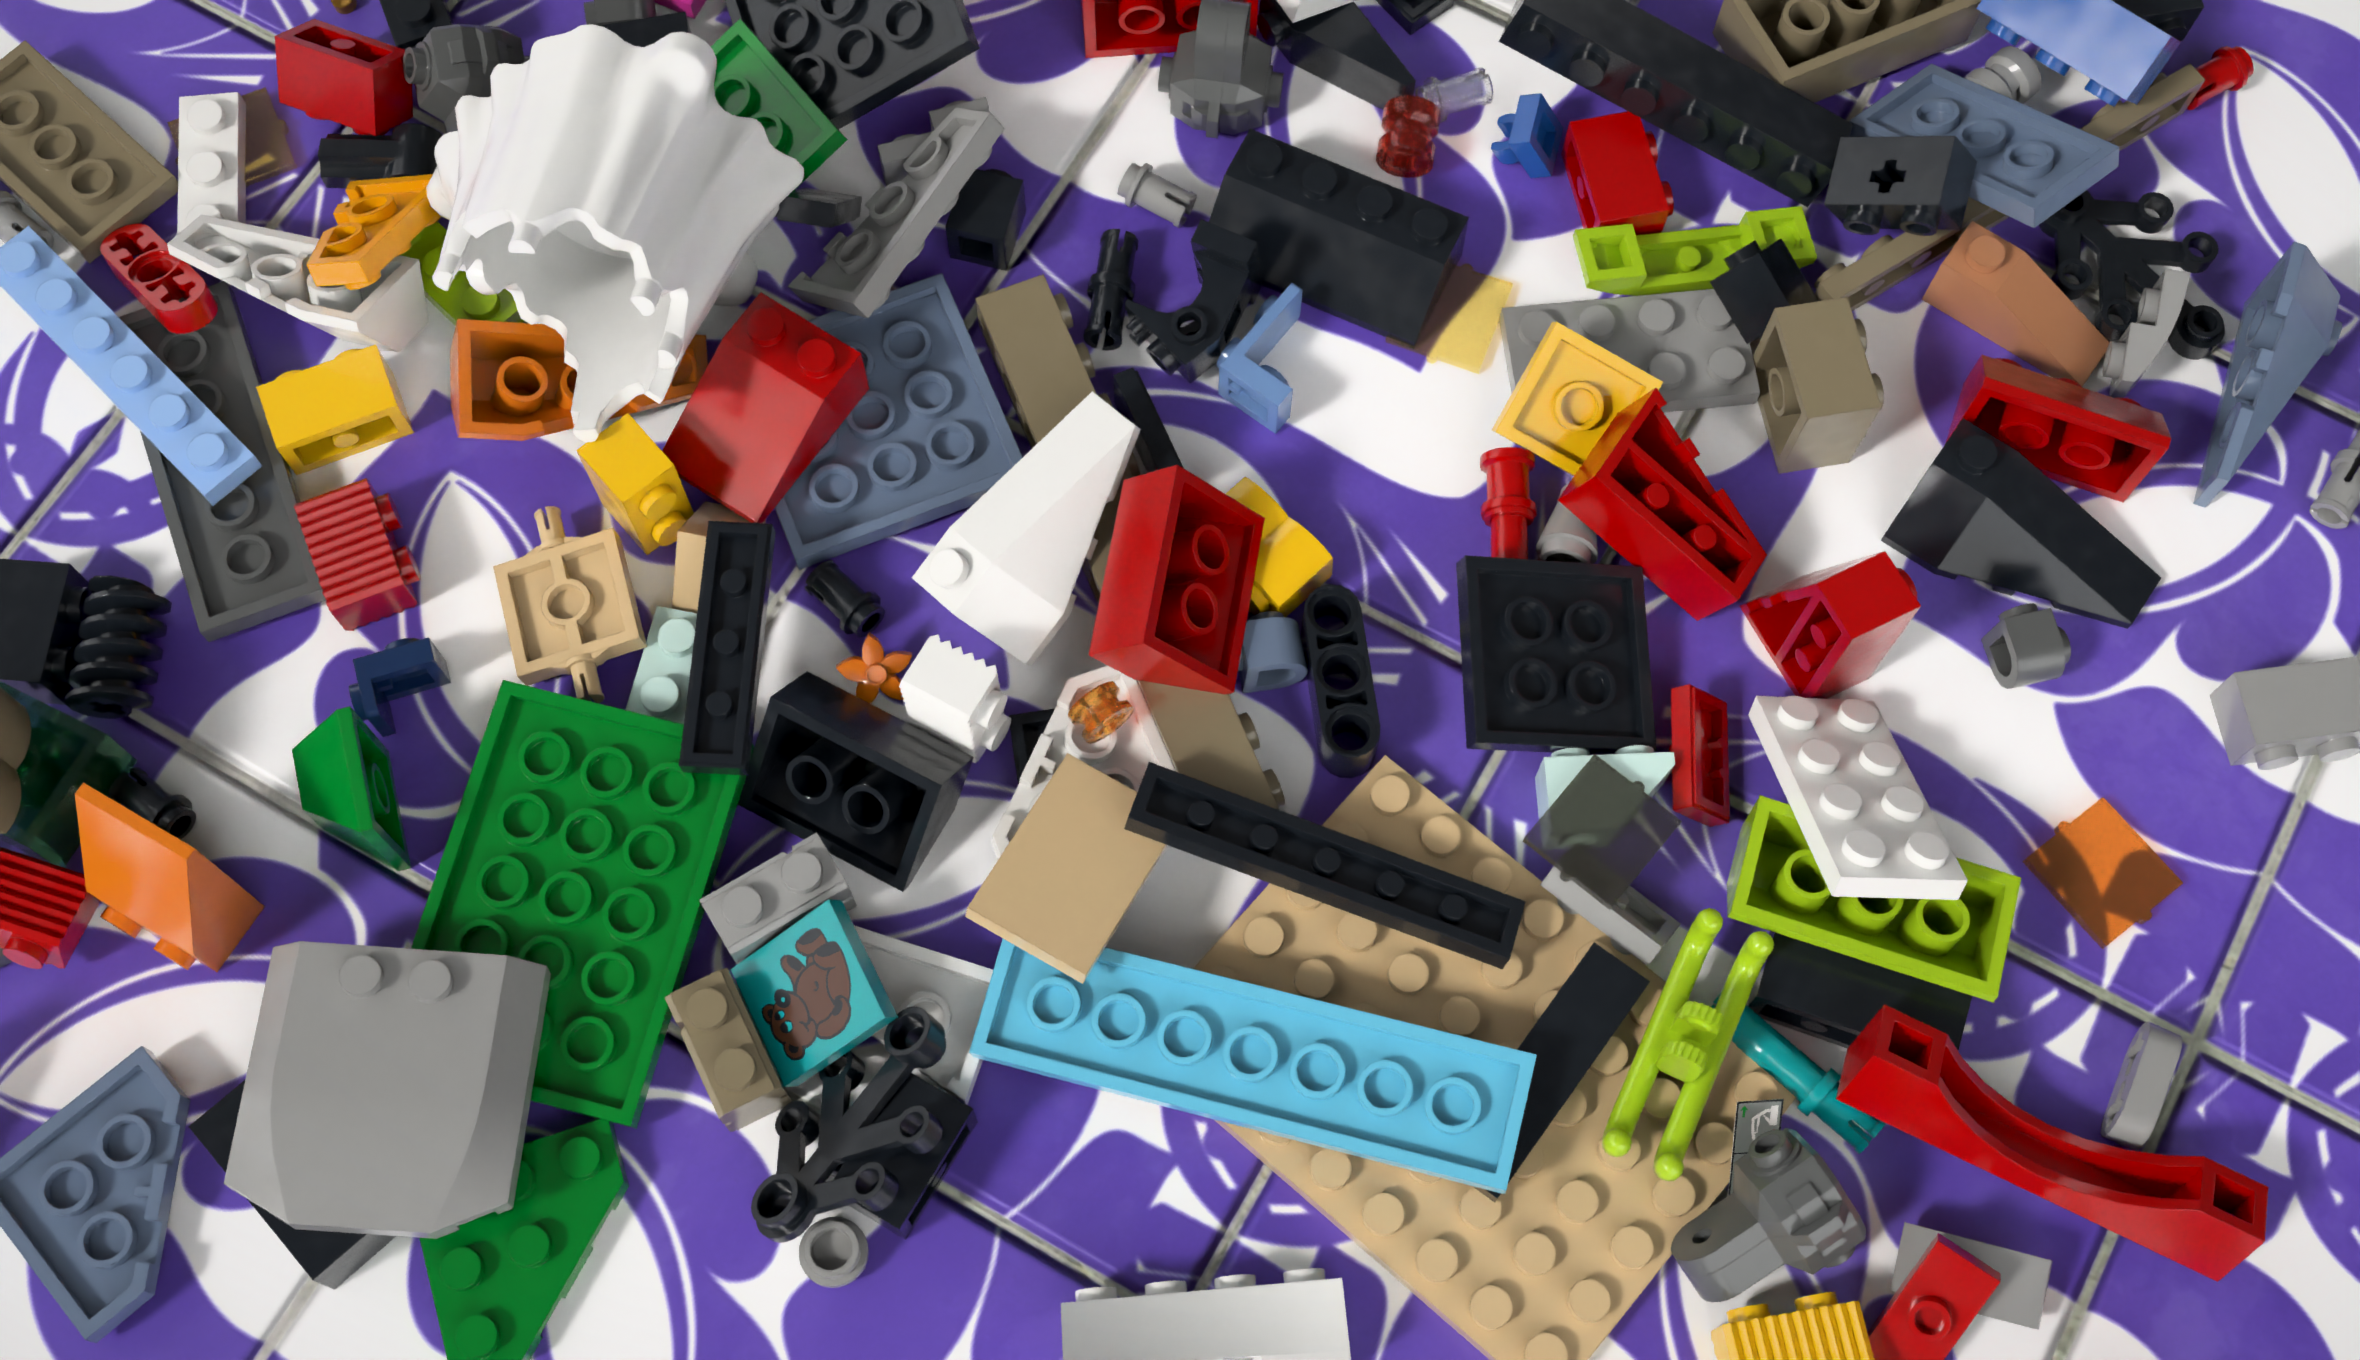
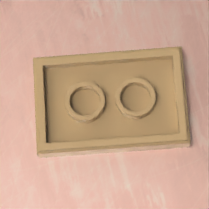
(1068, 871)

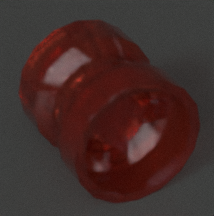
(1407, 144)

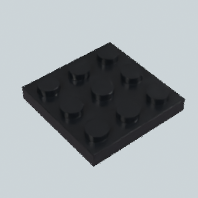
(1554, 655)

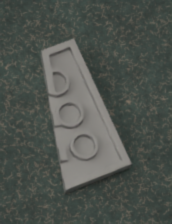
(901, 217)

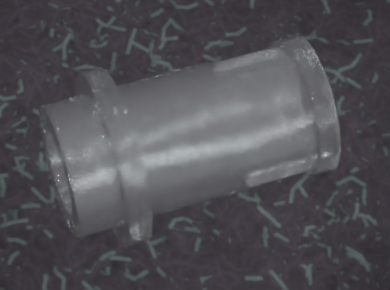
(1458, 92)

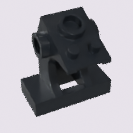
(1229, 279)

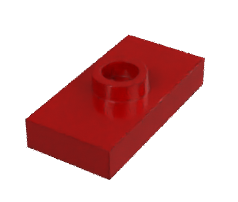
(1700, 756)
(1933, 1304)

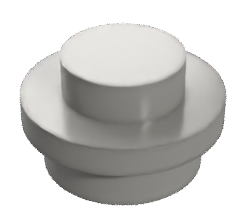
(833, 1252)

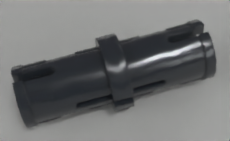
(1110, 289)

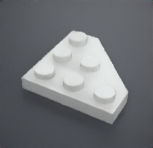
(1120, 755)

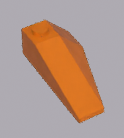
(515, 382)

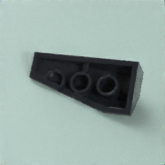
(2007, 524)

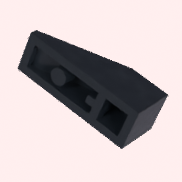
(1339, 49)

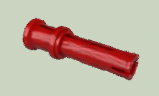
(1508, 500)

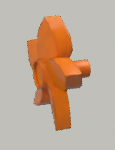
(875, 670)

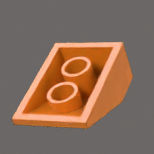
(160, 884)

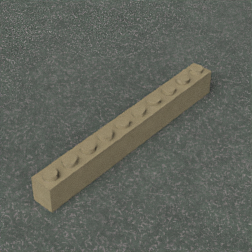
(1045, 382)

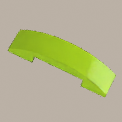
(1683, 260)

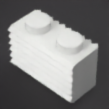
(955, 698)

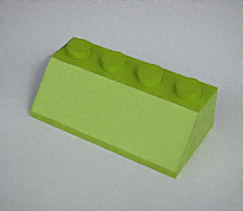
(1935, 940)

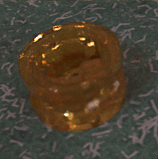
(1100, 712)

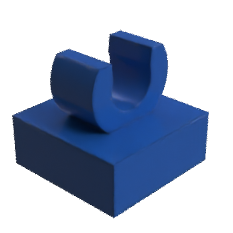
(1532, 135)

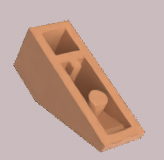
(2015, 305)

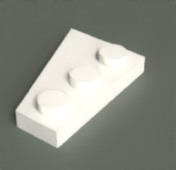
(943, 987)

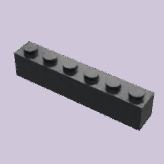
(1683, 89)

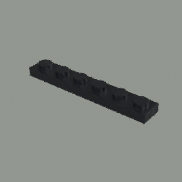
(1326, 865)

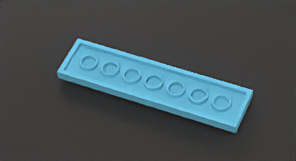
(1263, 1061)

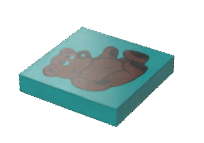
(813, 993)

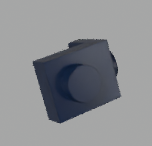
(394, 673)

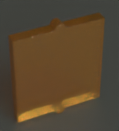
(2102, 872)

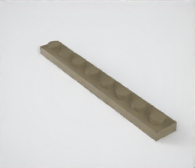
(1896, 259)

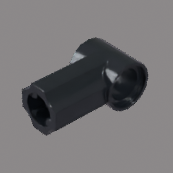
(367, 157)

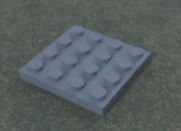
(916, 441)

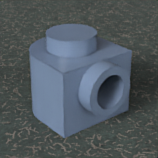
(1271, 653)

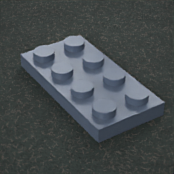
(2023, 157)

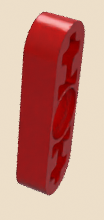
(159, 295)

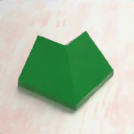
(351, 787)

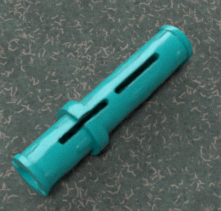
(1803, 1078)

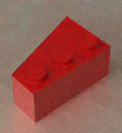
(1662, 511)
(1834, 623)

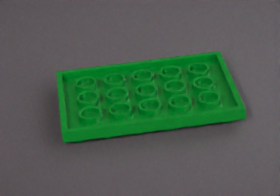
(592, 861)

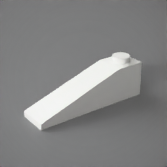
(275, 270)
(1023, 543)

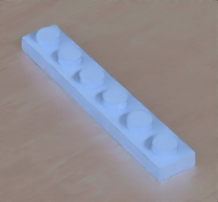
(124, 367)

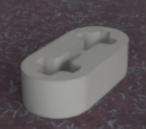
(2141, 1086)

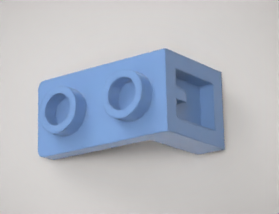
(1255, 388)

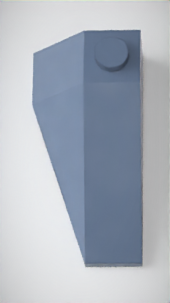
(2277, 344)

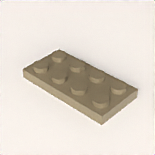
(71, 156)

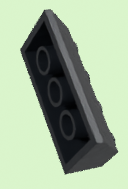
(1340, 236)

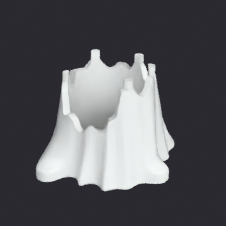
(608, 204)

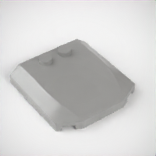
(388, 1088)

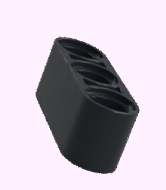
(1344, 653)

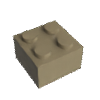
(1815, 384)

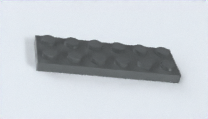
(247, 551)

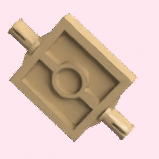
(569, 606)

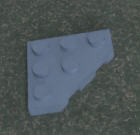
(96, 1193)

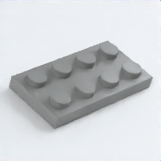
(1672, 336)

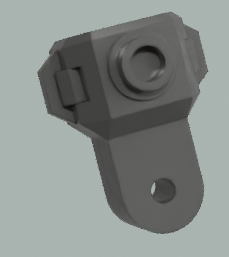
(457, 63)
(1221, 72)
(1780, 1213)

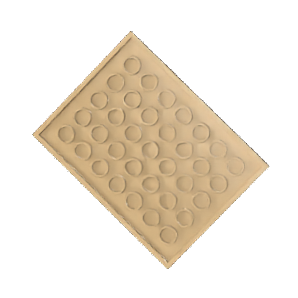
(1577, 1227)

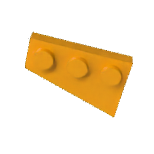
(371, 230)

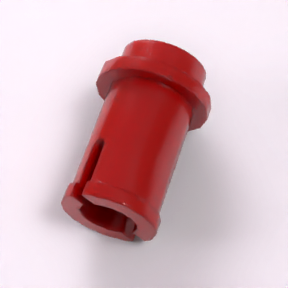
(2225, 71)

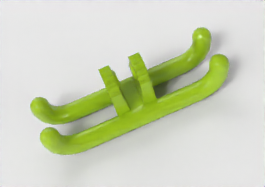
(1686, 1043)

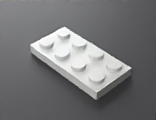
(1856, 799)

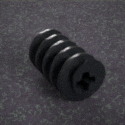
(115, 647)

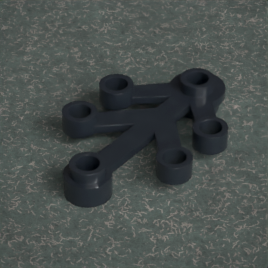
(2127, 260)
(799, 1190)

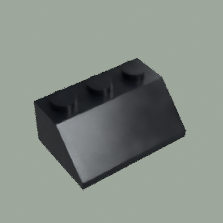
(854, 777)

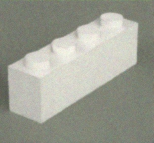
(1231, 1322)

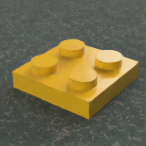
(1569, 398)

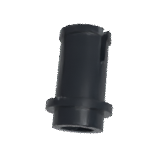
(857, 610)
(153, 802)

